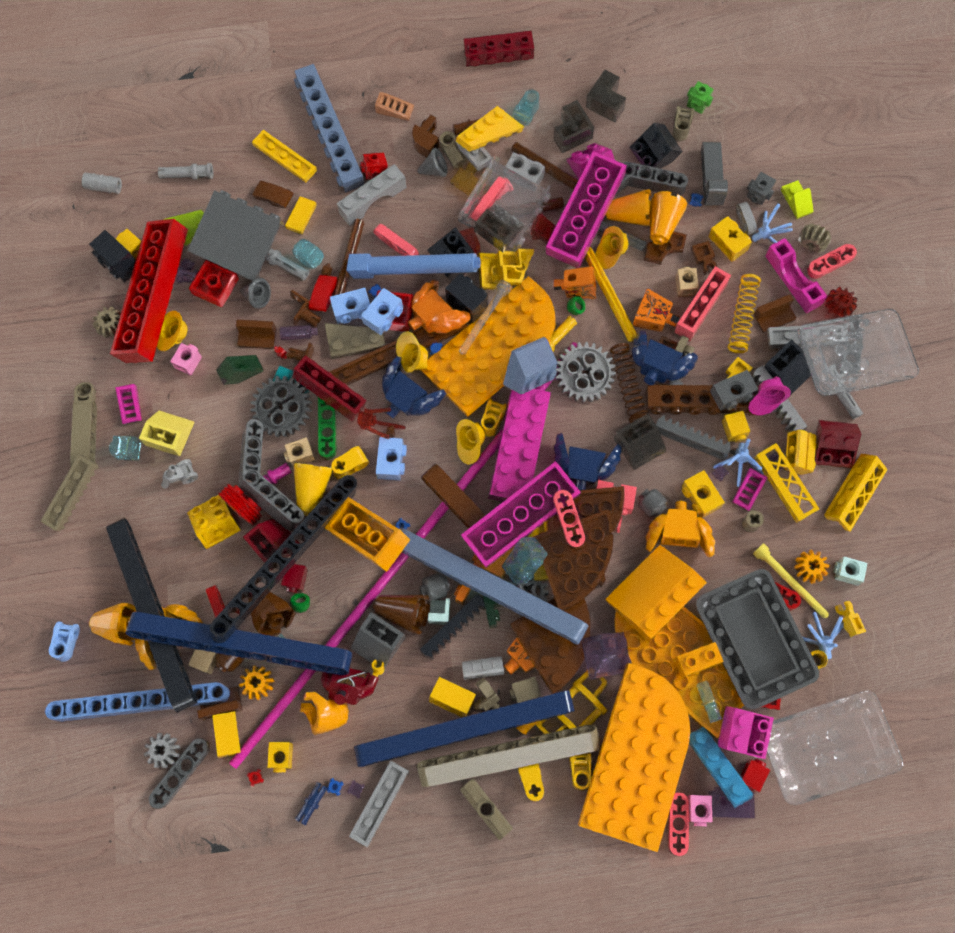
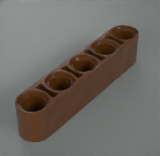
(452, 496)

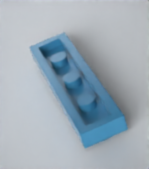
(719, 767)

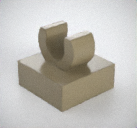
(683, 347)

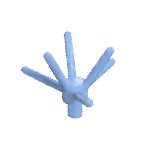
(765, 231)
(741, 456)
(824, 642)

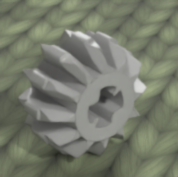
(167, 757)

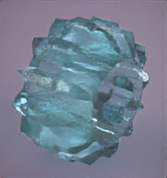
(308, 253)

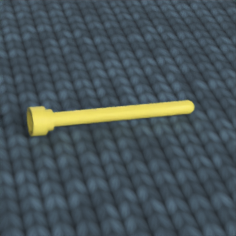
(764, 554)

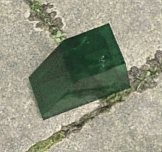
(238, 369)

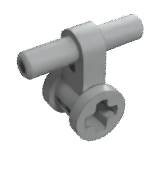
(180, 472)

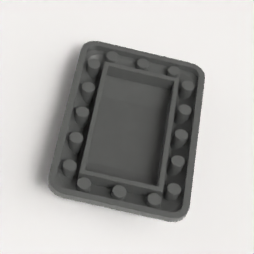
(757, 639)

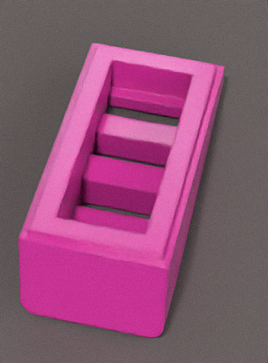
(125, 389)
(762, 478)

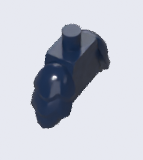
(660, 361)
(406, 394)
(585, 465)

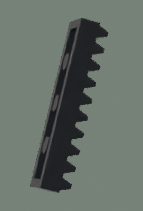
(454, 624)

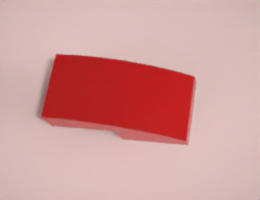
(322, 292)

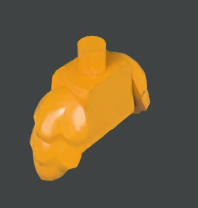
(681, 528)
(173, 611)

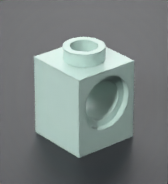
(858, 568)

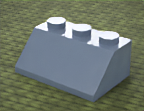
(530, 366)

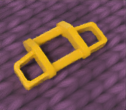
(578, 687)

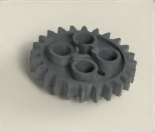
(272, 393)

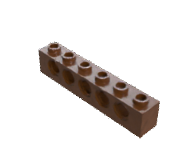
(692, 393)

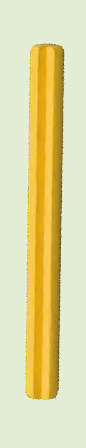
(611, 296)

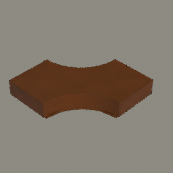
(657, 253)

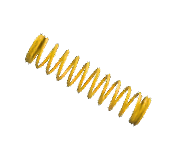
(738, 343)

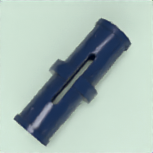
(311, 803)

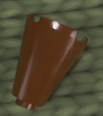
(404, 610)

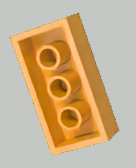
(367, 533)

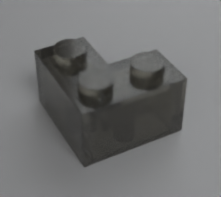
(604, 99)
(576, 127)

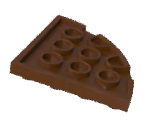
(593, 502)
(577, 570)
(550, 653)

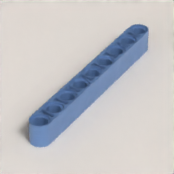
(128, 703)

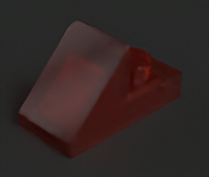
(542, 228)

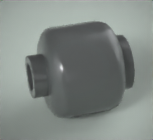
(652, 502)
(435, 586)

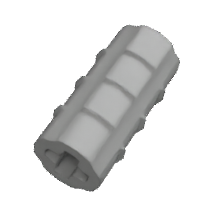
(101, 183)
(483, 668)

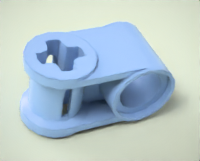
(65, 637)

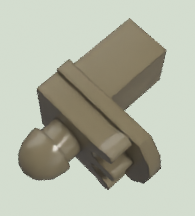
(489, 697)

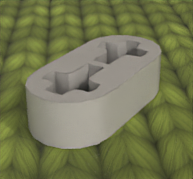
(746, 218)

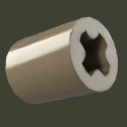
(752, 521)

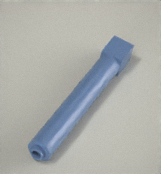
(365, 266)

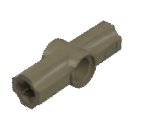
(477, 797)

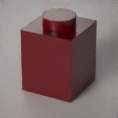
(295, 579)

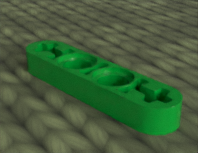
(323, 424)

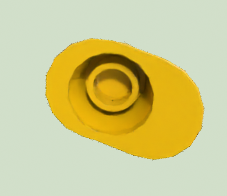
(611, 247)
(172, 331)
(413, 354)
(469, 439)

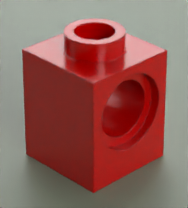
(755, 774)

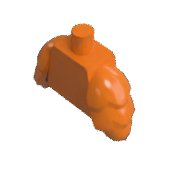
(433, 312)

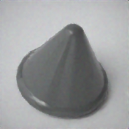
(434, 164)
(257, 293)

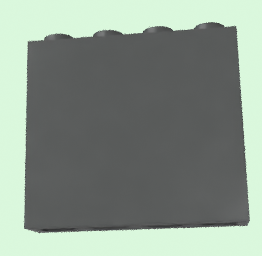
(235, 235)

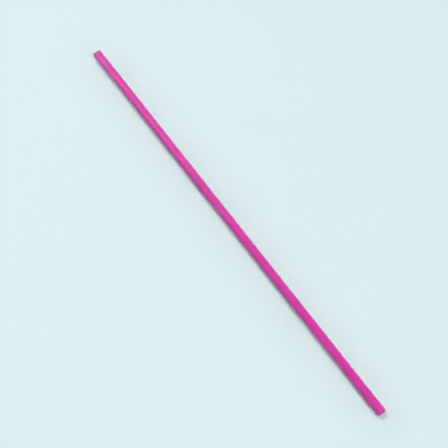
(366, 601)

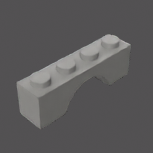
(386, 183)

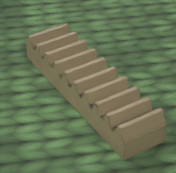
(69, 493)

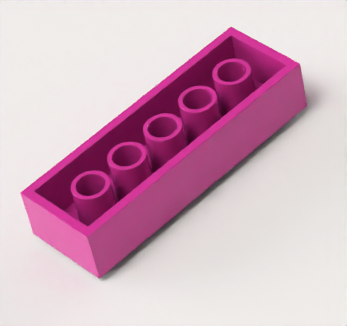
(585, 209)
(519, 443)
(518, 515)

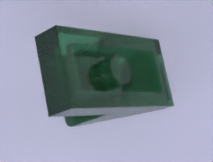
(492, 615)

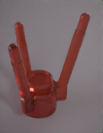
(367, 420)

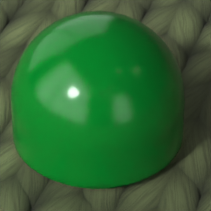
(571, 307)
(300, 607)

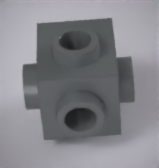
(761, 188)

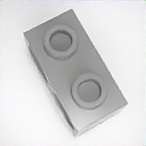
(526, 167)

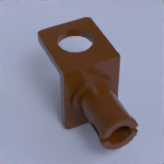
(304, 313)
(297, 354)

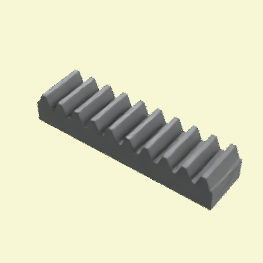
(693, 439)

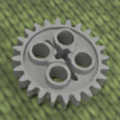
(599, 365)

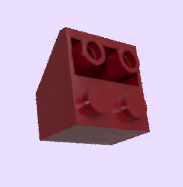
(837, 443)
(267, 538)

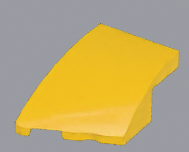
(503, 266)

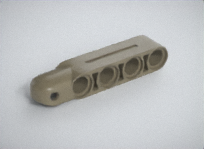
(84, 422)

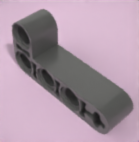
(714, 185)

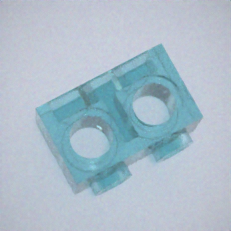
(524, 560)

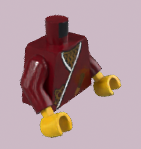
(351, 687)

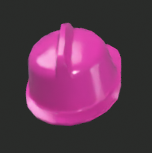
(769, 397)

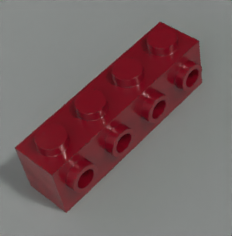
(499, 48)
(329, 388)

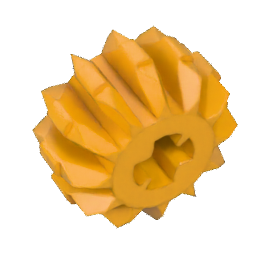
(819, 565)
(262, 687)

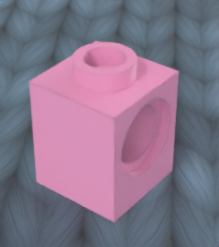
(186, 366)
(706, 802)

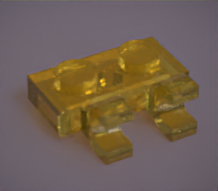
(465, 180)

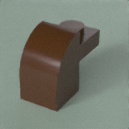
(423, 136)

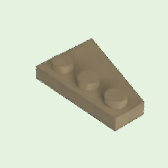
(352, 340)

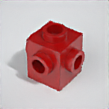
(373, 165)

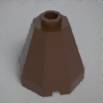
(272, 615)

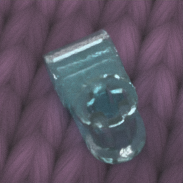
(525, 109)

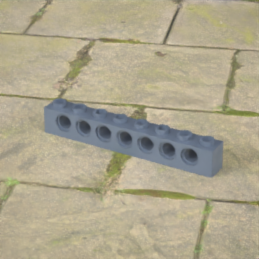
(348, 179)

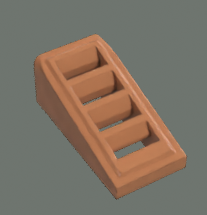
(394, 101)

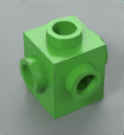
(700, 97)

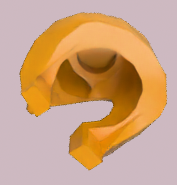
(328, 714)

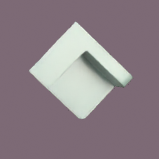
(439, 612)

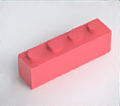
(702, 303)

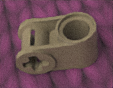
(682, 123)

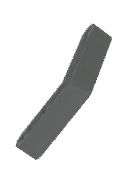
(677, 180)
(260, 484)

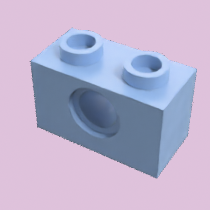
(342, 301)
(383, 302)
(387, 448)

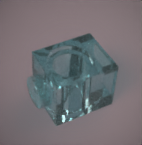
(125, 448)

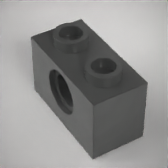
(742, 383)

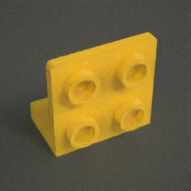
(213, 521)

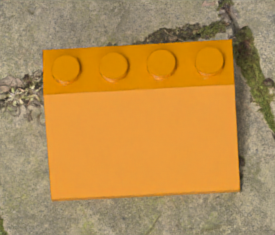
(655, 592)

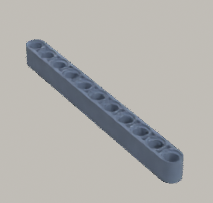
(495, 588)

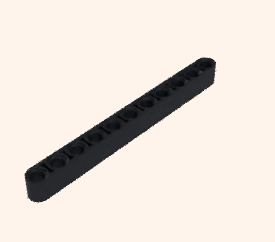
(283, 564)
(146, 601)

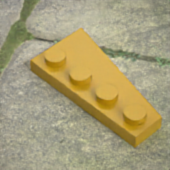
(489, 129)

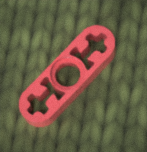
(490, 197)
(394, 241)
(836, 254)
(576, 521)
(683, 840)

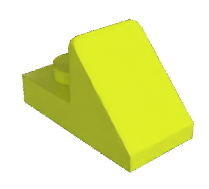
(798, 199)

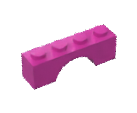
(806, 292)

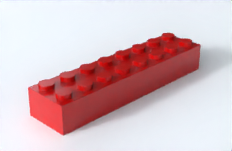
(149, 291)

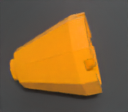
(113, 622)

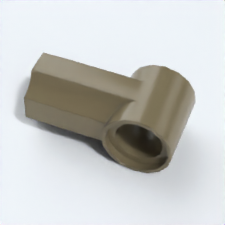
(451, 150)

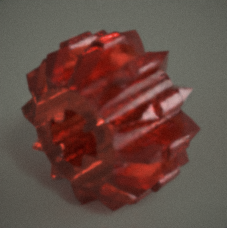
(841, 302)

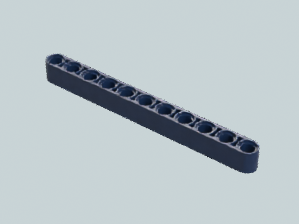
(240, 644)
(464, 728)

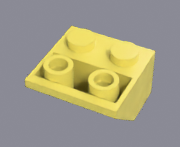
(166, 432)

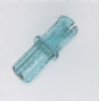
(709, 701)

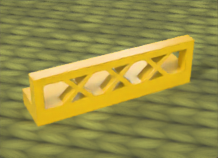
(779, 486)
(854, 487)

